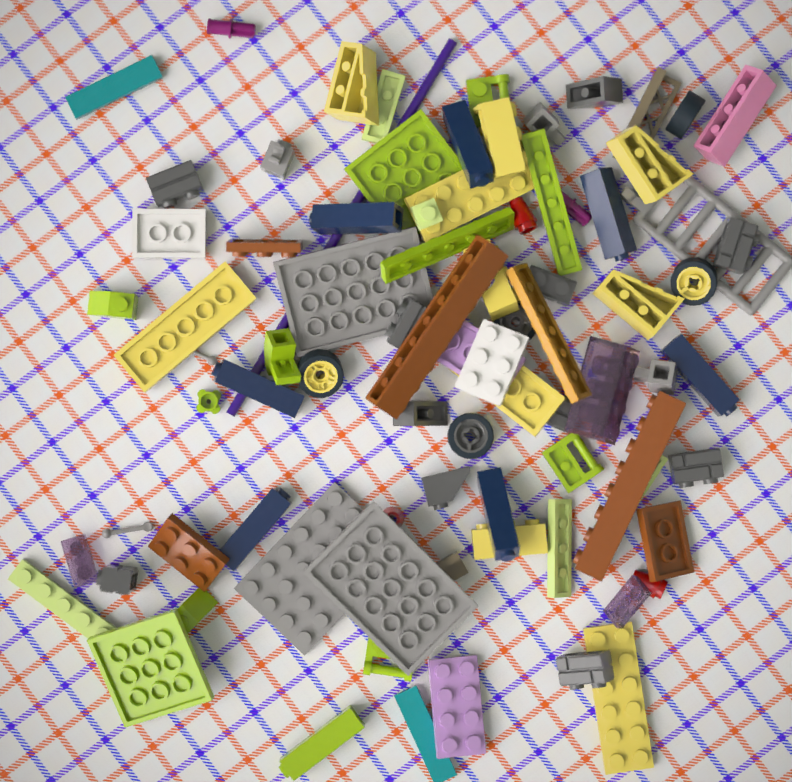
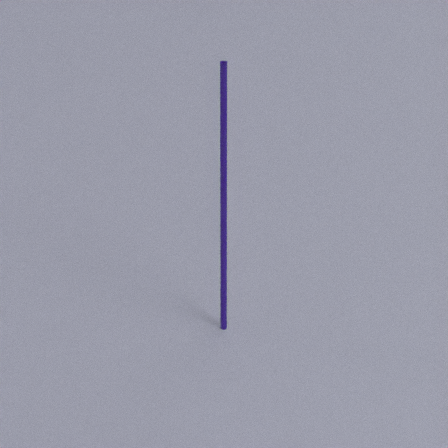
(359, 197)

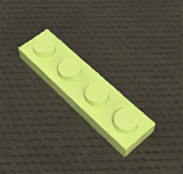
(559, 548)

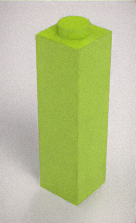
(321, 743)

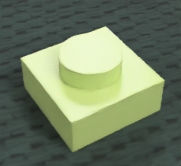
(426, 214)

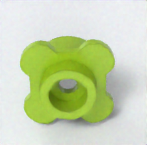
(204, 396)

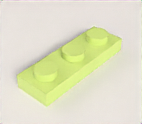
(389, 92)

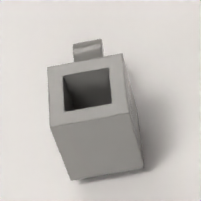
(541, 118)
(278, 158)
(660, 376)

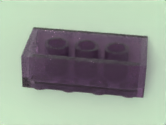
(609, 375)

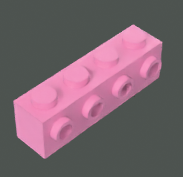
(735, 115)

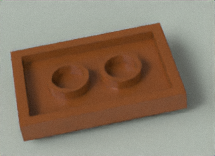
(264, 247)
(665, 541)
(188, 552)

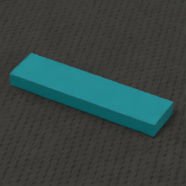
(114, 87)
(422, 730)

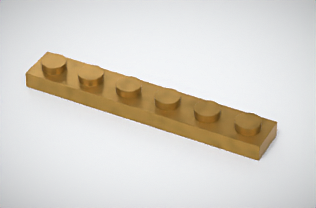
(548, 333)

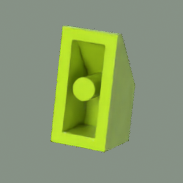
(113, 304)
(196, 608)

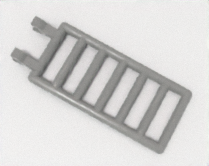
(677, 248)

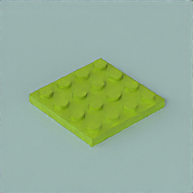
(404, 164)
(150, 668)

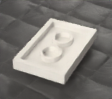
(168, 233)
(492, 362)

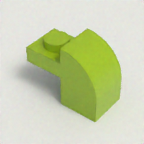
(279, 356)

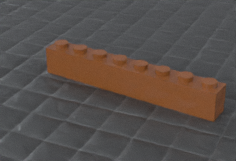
(437, 327)
(630, 485)

